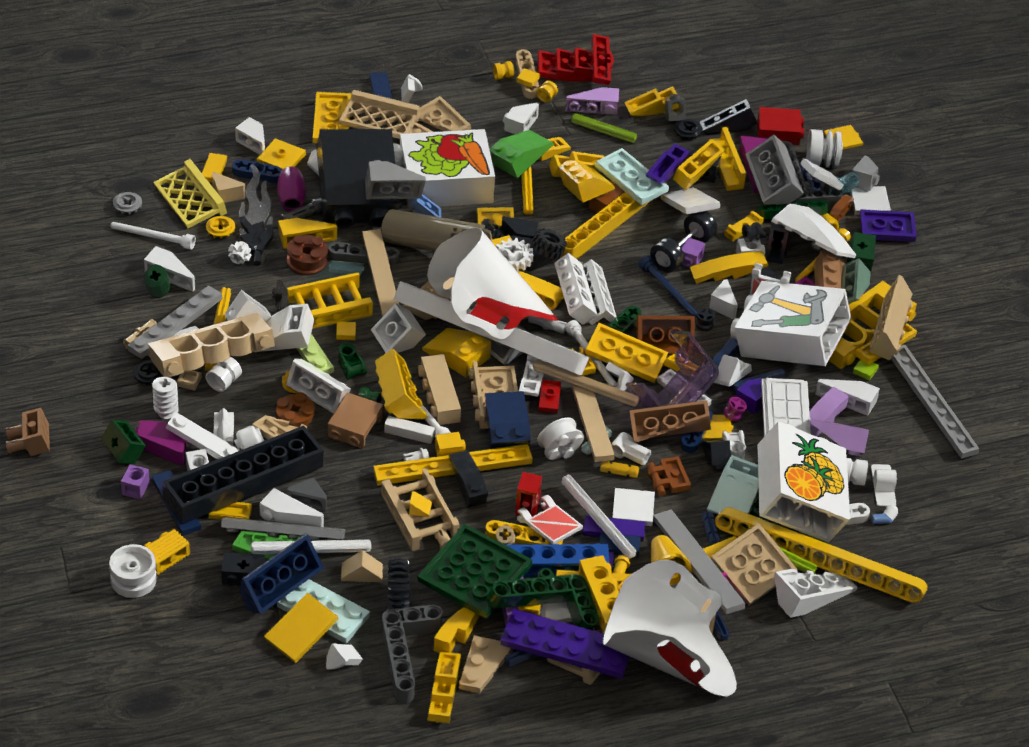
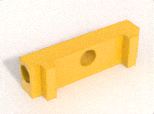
(735, 231)

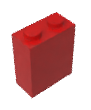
(782, 123)

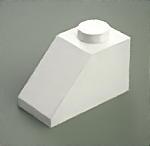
(520, 118)
(251, 135)

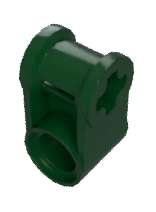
(351, 361)

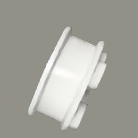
(560, 438)

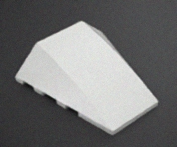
(814, 228)

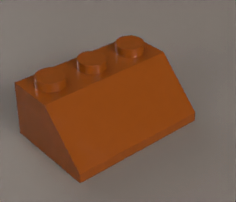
(657, 329)

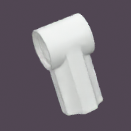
(625, 446)

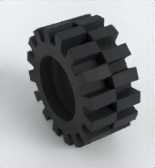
(548, 243)

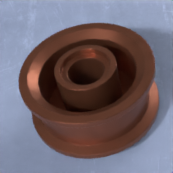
(307, 254)

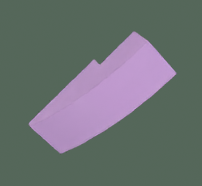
(828, 407)

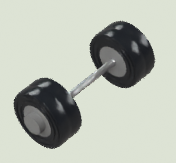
(668, 253)

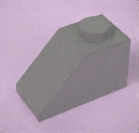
(867, 173)

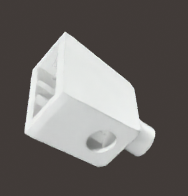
(246, 305)

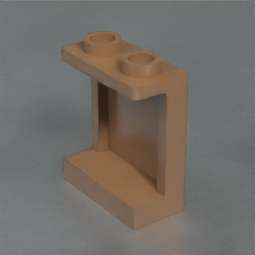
(354, 419)

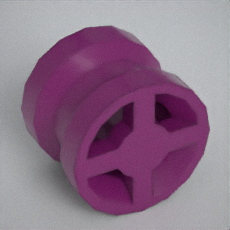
(734, 409)

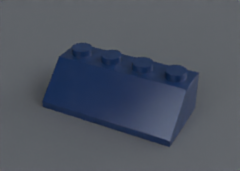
(280, 575)

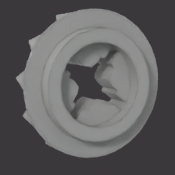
(129, 198)

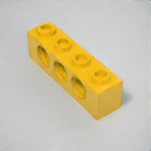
(601, 586)

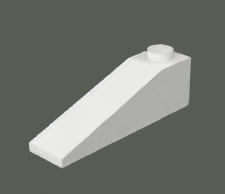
(807, 591)

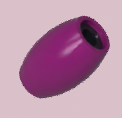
(291, 188)

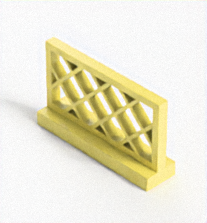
(202, 188)

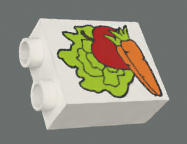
(454, 165)

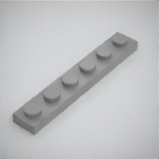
(176, 320)
(275, 528)

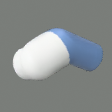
(887, 517)

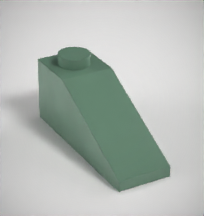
(855, 279)

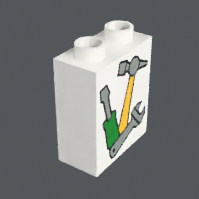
(792, 323)

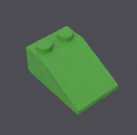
(519, 152)

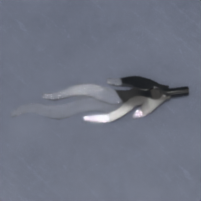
(253, 223)

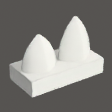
(224, 425)

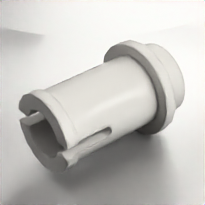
(420, 454)

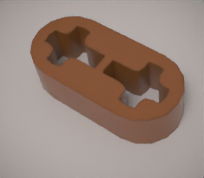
(842, 207)

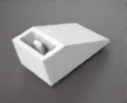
(291, 327)

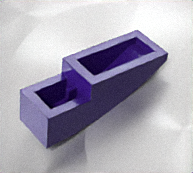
(667, 164)

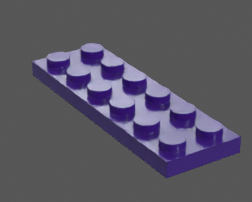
(562, 643)

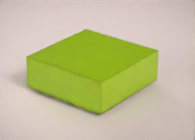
(864, 370)

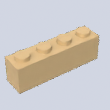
(440, 389)

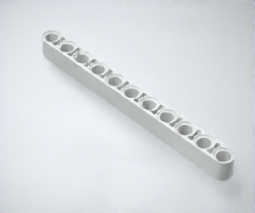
(517, 339)

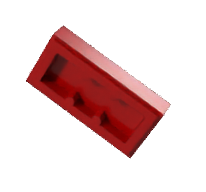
(549, 396)

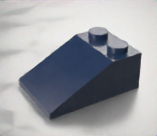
(507, 419)

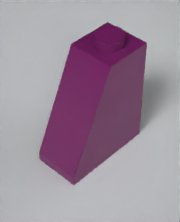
(161, 441)

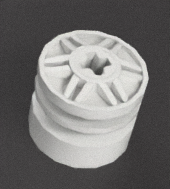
(824, 148)

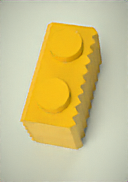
(168, 549)

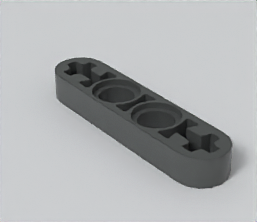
(337, 252)

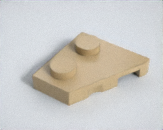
(273, 427)

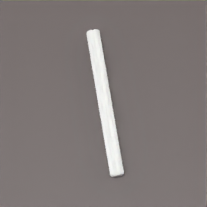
(598, 516)
(320, 546)

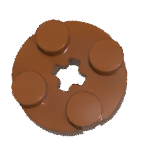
(295, 402)

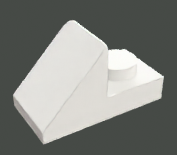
(731, 370)

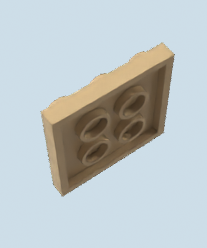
(752, 563)

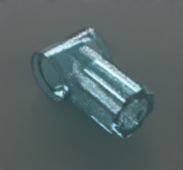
(849, 181)

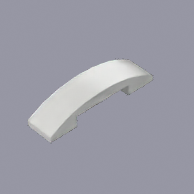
(531, 379)

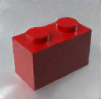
(528, 493)

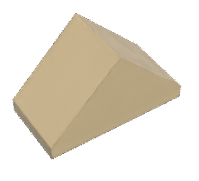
(228, 188)
(362, 569)

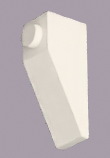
(176, 271)
(861, 395)
(285, 509)

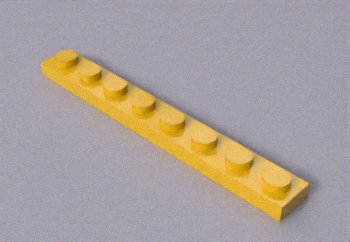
(442, 466)

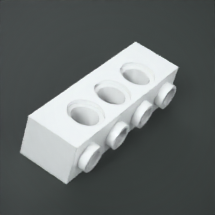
(575, 289)

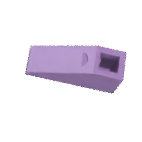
(595, 101)

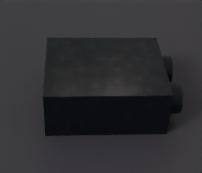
(342, 171)

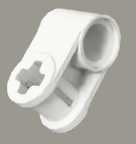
(737, 443)

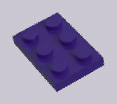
(888, 225)

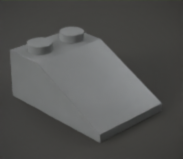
(391, 181)

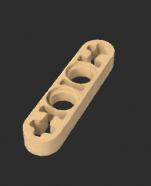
(528, 63)

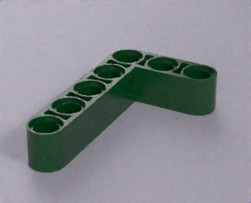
(548, 590)

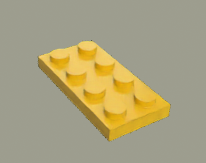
(328, 111)
(626, 352)

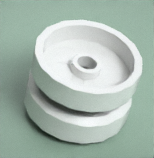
(133, 571)

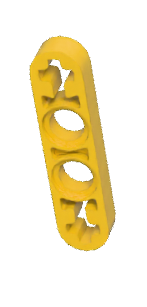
(524, 533)

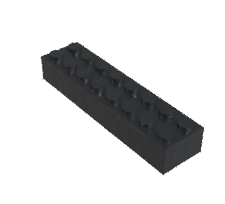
(242, 474)

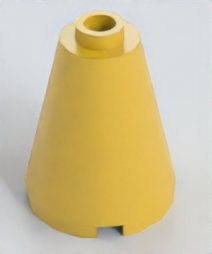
(664, 549)

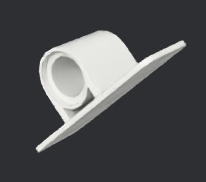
(884, 484)

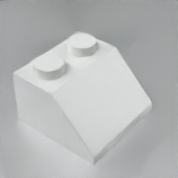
(398, 330)

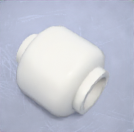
(248, 437)

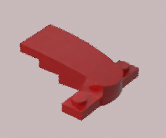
(580, 64)

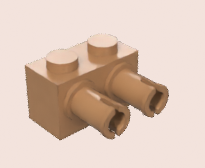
(33, 432)

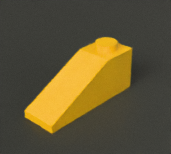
(697, 164)
(296, 226)

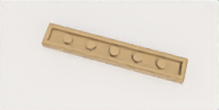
(380, 269)
(593, 424)

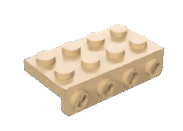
(489, 380)

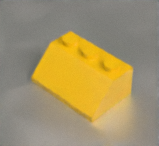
(583, 180)

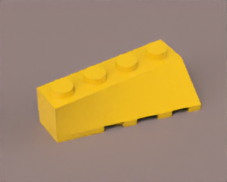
(398, 387)

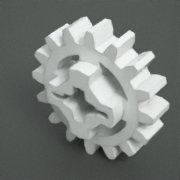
(516, 253)

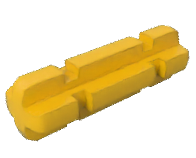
(619, 469)

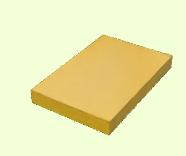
(301, 627)

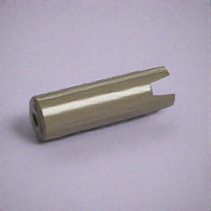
(422, 230)

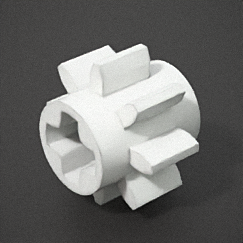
(239, 252)

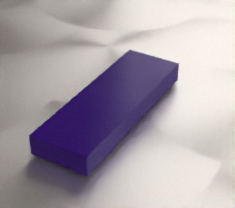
(626, 527)

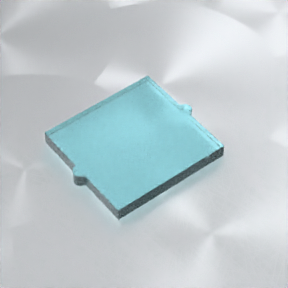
(346, 267)

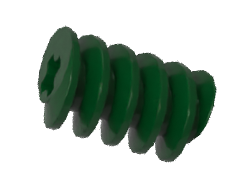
(156, 281)

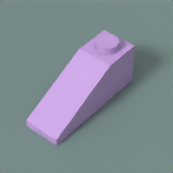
(846, 436)

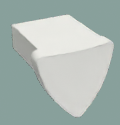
(410, 86)
(623, 376)
(342, 655)

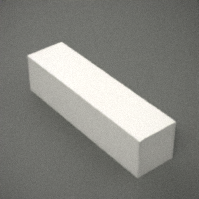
(409, 429)

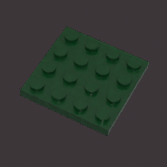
(470, 567)

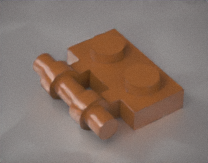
(674, 474)

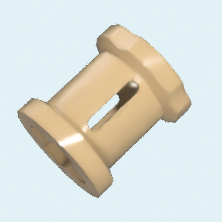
(501, 532)

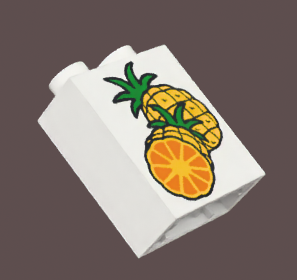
(803, 482)

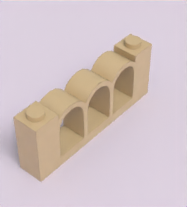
(211, 344)

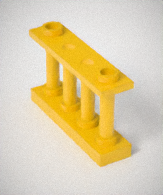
(336, 313)

